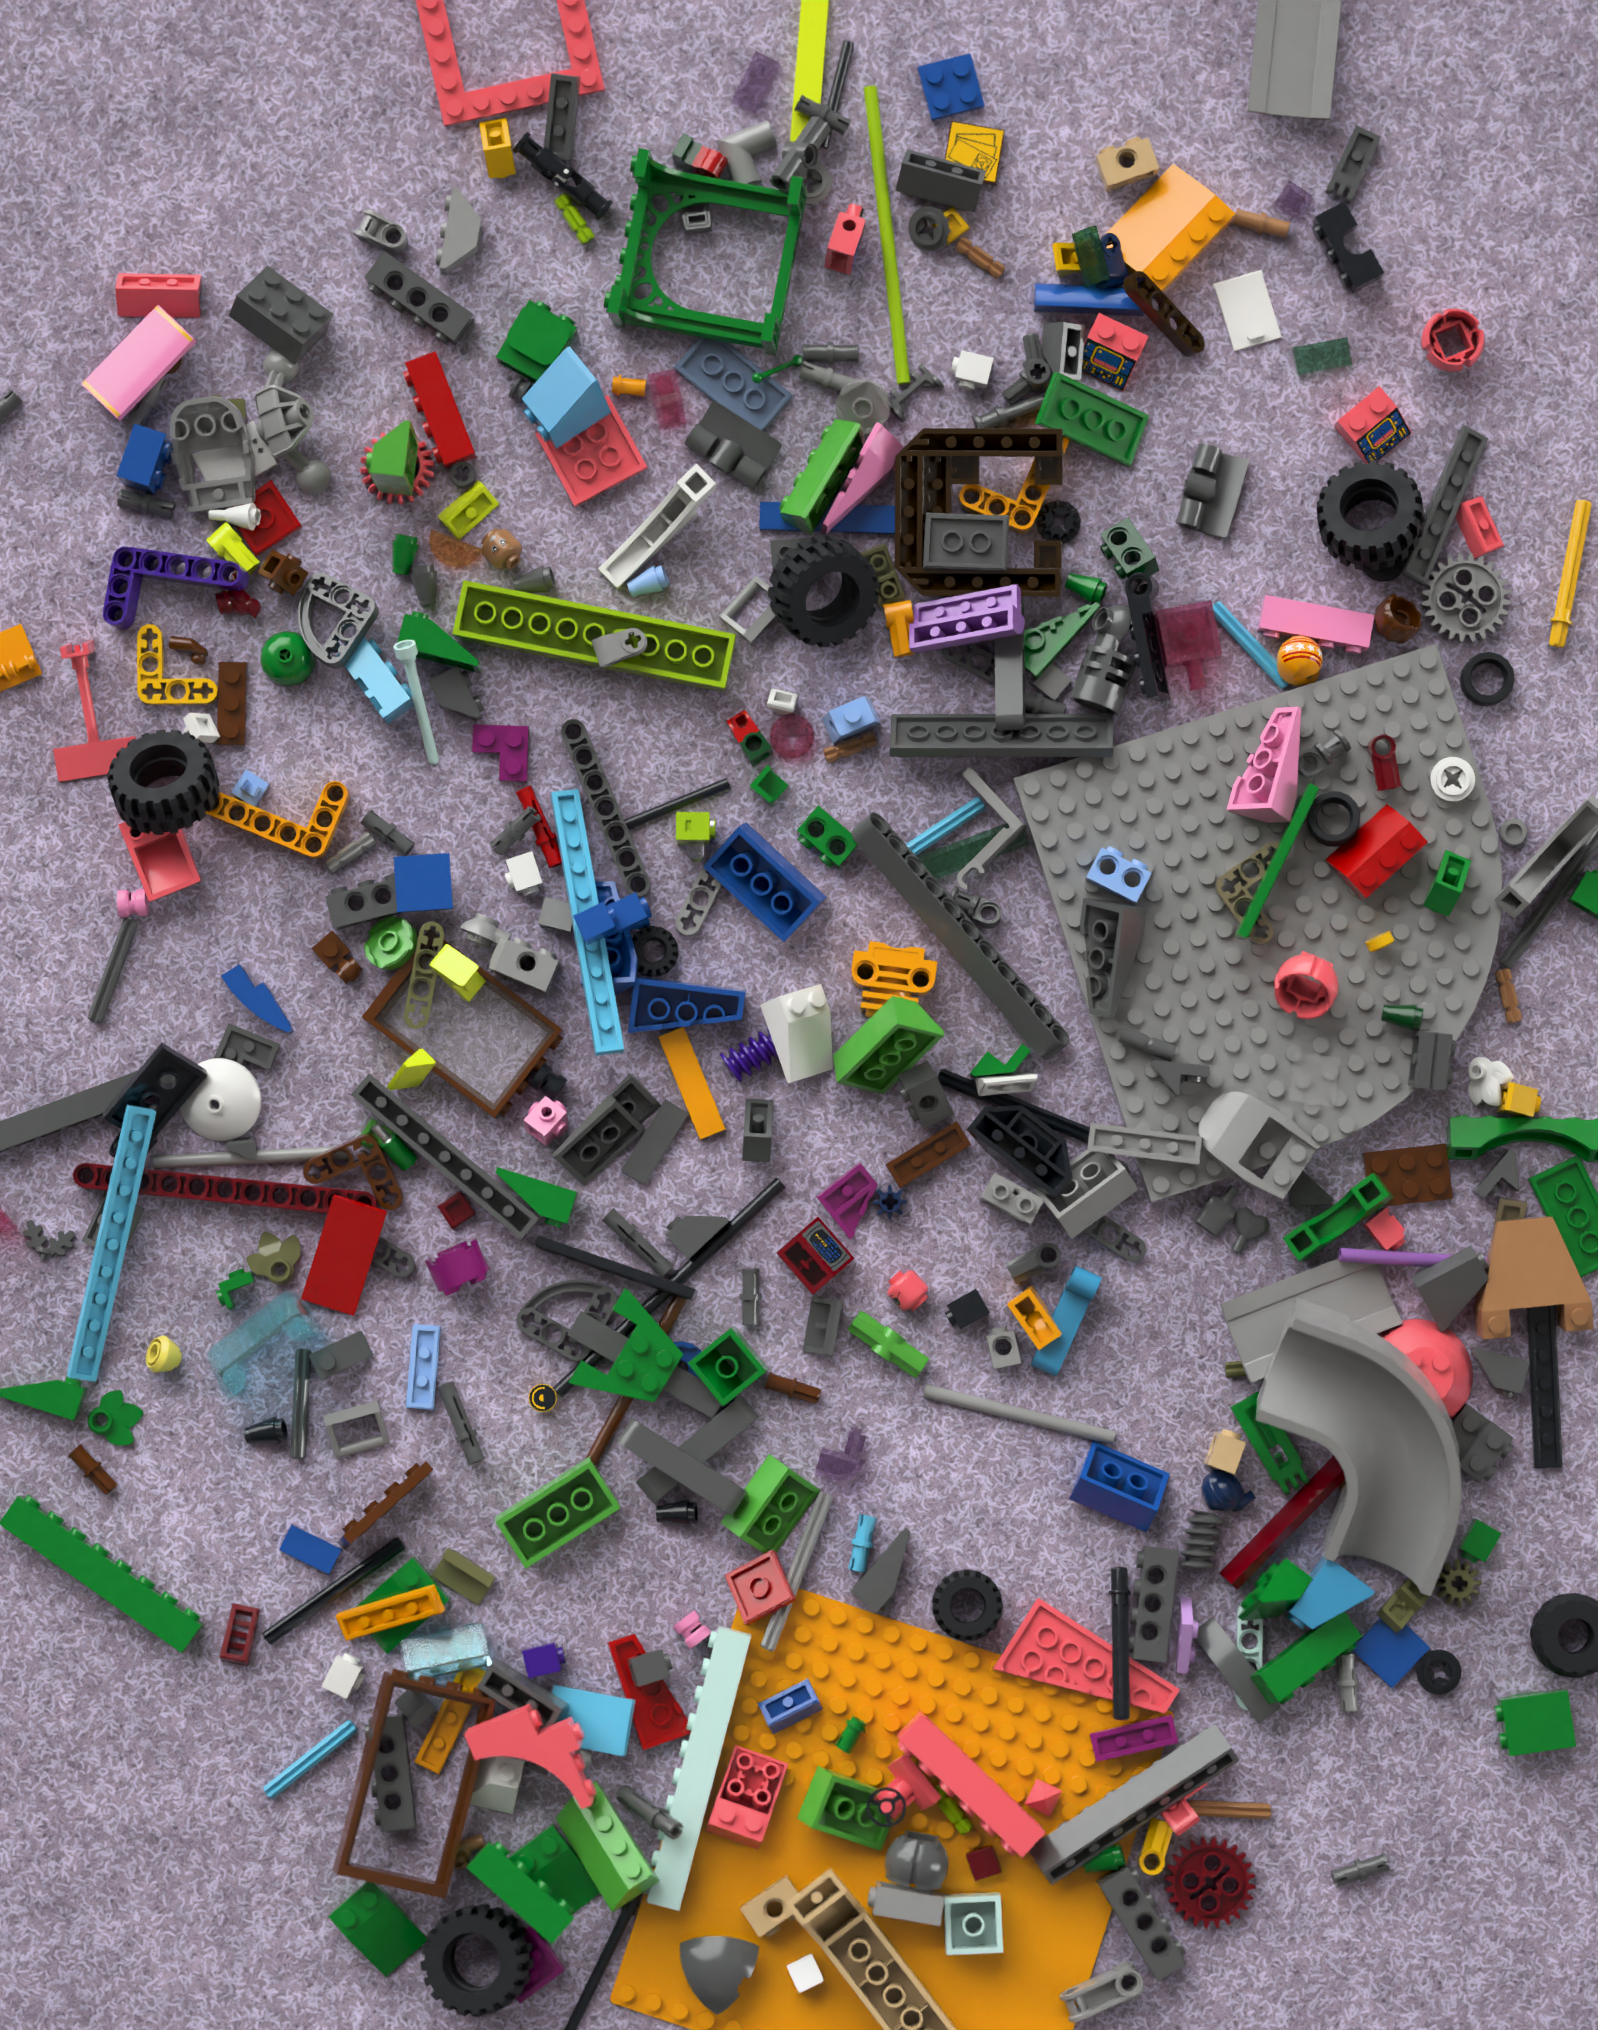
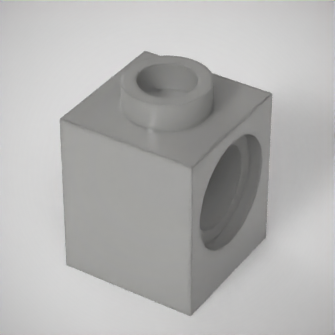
(556, 915)
(1009, 1359)

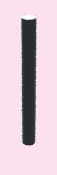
(838, 83)
(677, 803)

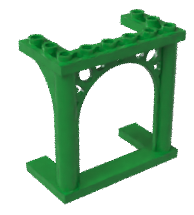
(662, 180)

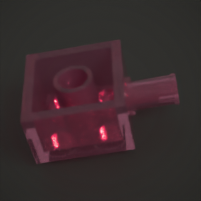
(1188, 639)

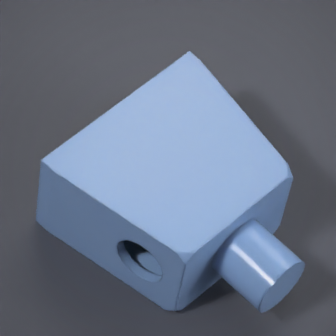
(851, 719)

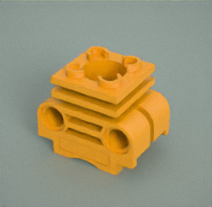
(892, 974)

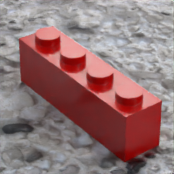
(440, 410)

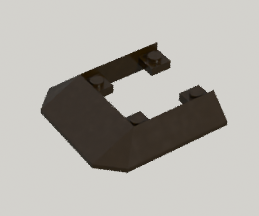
(925, 485)

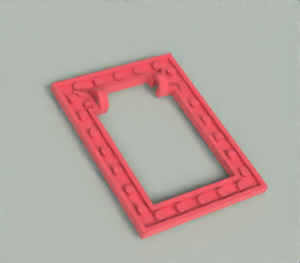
(464, 106)

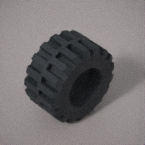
(942, 1605)

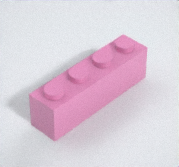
(1320, 623)

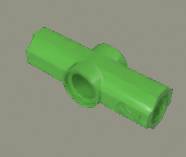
(888, 1344)

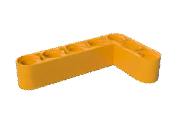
(1011, 507)
(278, 824)

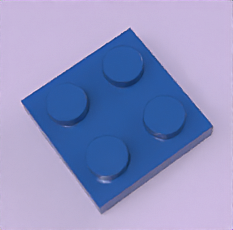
(950, 87)

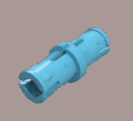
(862, 1543)

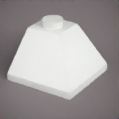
(498, 1783)

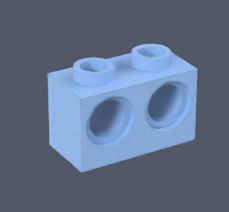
(1115, 882)

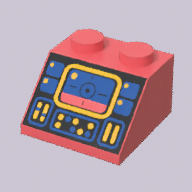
(1112, 351)
(1373, 426)

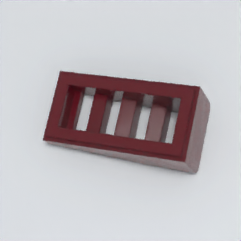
(228, 1657)

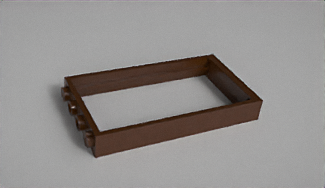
(425, 1685)

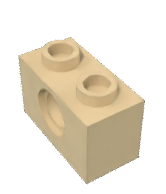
(1115, 175)
(1225, 1451)
(756, 1910)

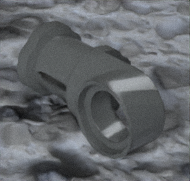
(1322, 755)
(975, 905)

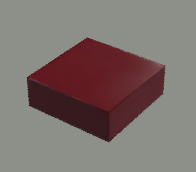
(456, 1210)
(983, 1862)

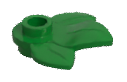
(119, 1418)

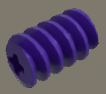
(750, 1056)

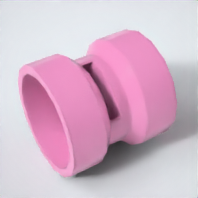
(132, 903)
(687, 1624)

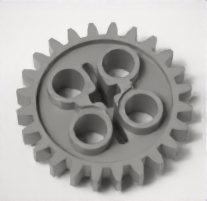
(1479, 578)

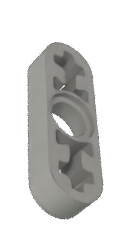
(689, 901)

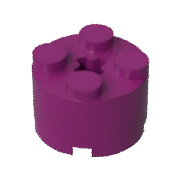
(458, 1266)

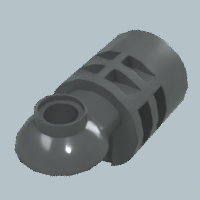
(1104, 671)

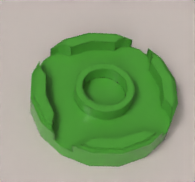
(390, 943)

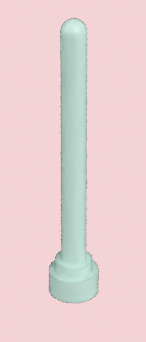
(406, 653)

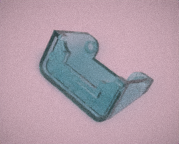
(283, 1313)

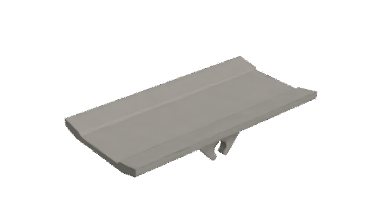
(1294, 58)
(1344, 1287)

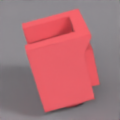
(1385, 1230)

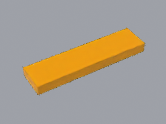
(691, 1083)
(390, 1612)
(447, 1724)

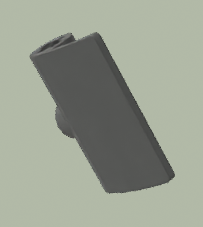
(733, 444)
(1212, 491)

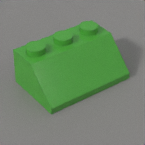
(772, 1506)

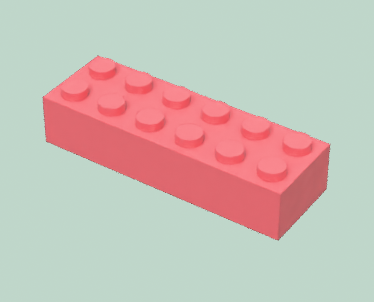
(971, 1784)

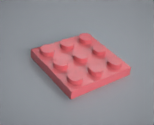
(595, 458)

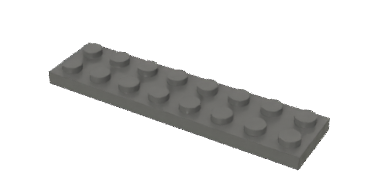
(977, 736)

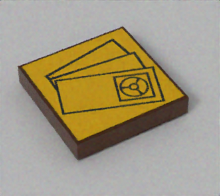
(976, 148)

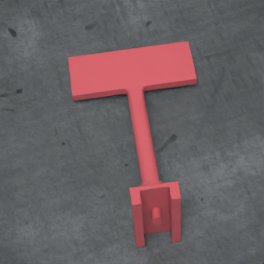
(96, 755)

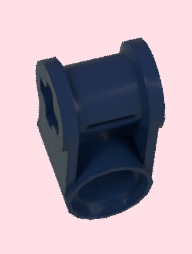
(1114, 261)

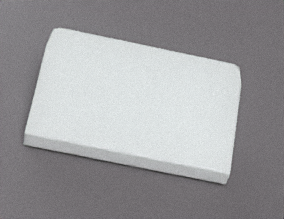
(1005, 1083)

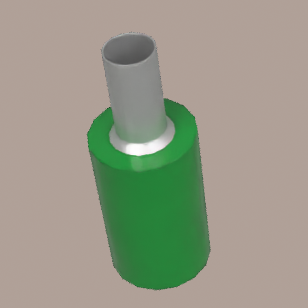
(395, 1148)

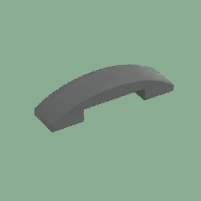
(1234, 1668)

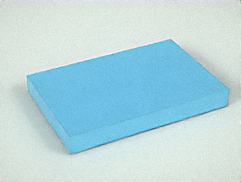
(602, 1717)

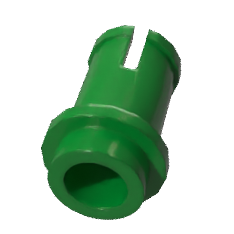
(851, 1734)

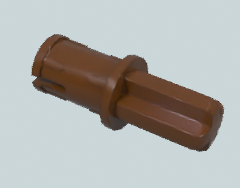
(793, 1388)
(93, 1470)

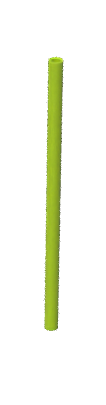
(886, 235)

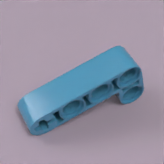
(1067, 1316)

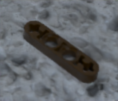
(1141, 291)

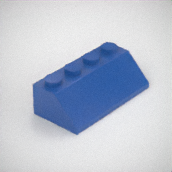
(764, 881)

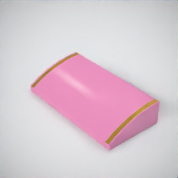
(139, 362)

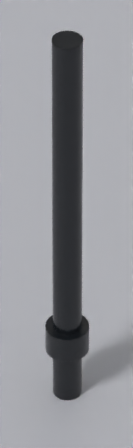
(627, 1911)

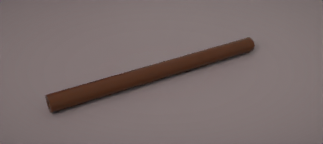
(623, 1402)

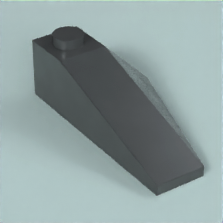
(1112, 941)

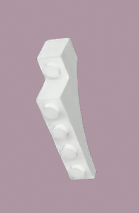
(659, 527)

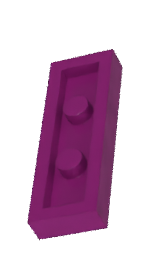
(1133, 1737)

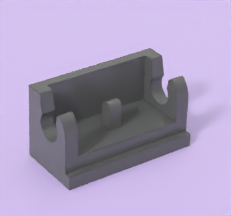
(822, 1325)

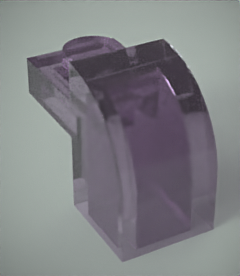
(841, 1465)

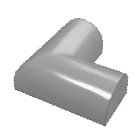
(744, 145)

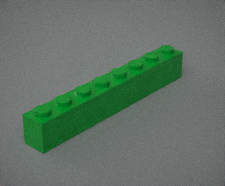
(101, 1573)

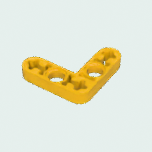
(156, 677)

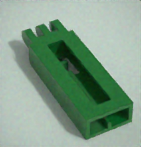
(1264, 1437)

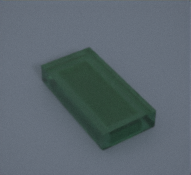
(1090, 256)
(1322, 356)

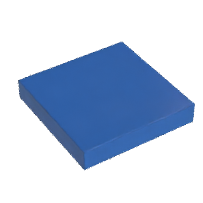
(423, 882)
(1390, 1652)

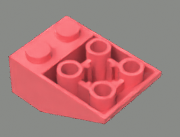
(746, 1797)

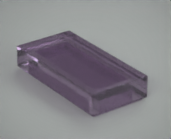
(756, 82)

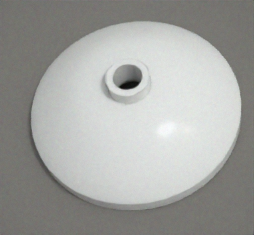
(238, 1100)

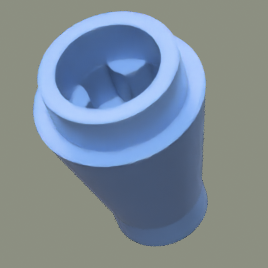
(649, 581)

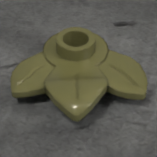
(275, 1253)

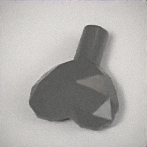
(1248, 1227)

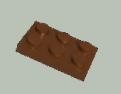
(1412, 1173)

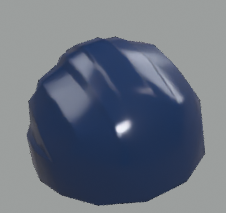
(1224, 1492)

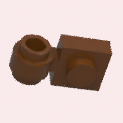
(332, 952)

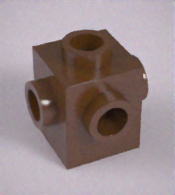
(283, 572)

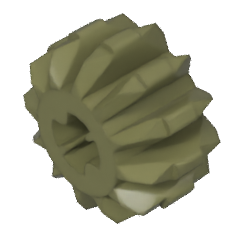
(1463, 1574)

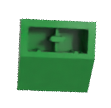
(1275, 1591)

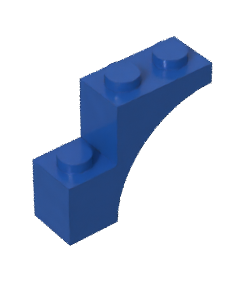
(614, 918)

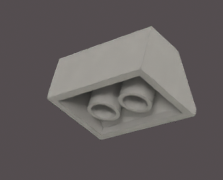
(1095, 1188)

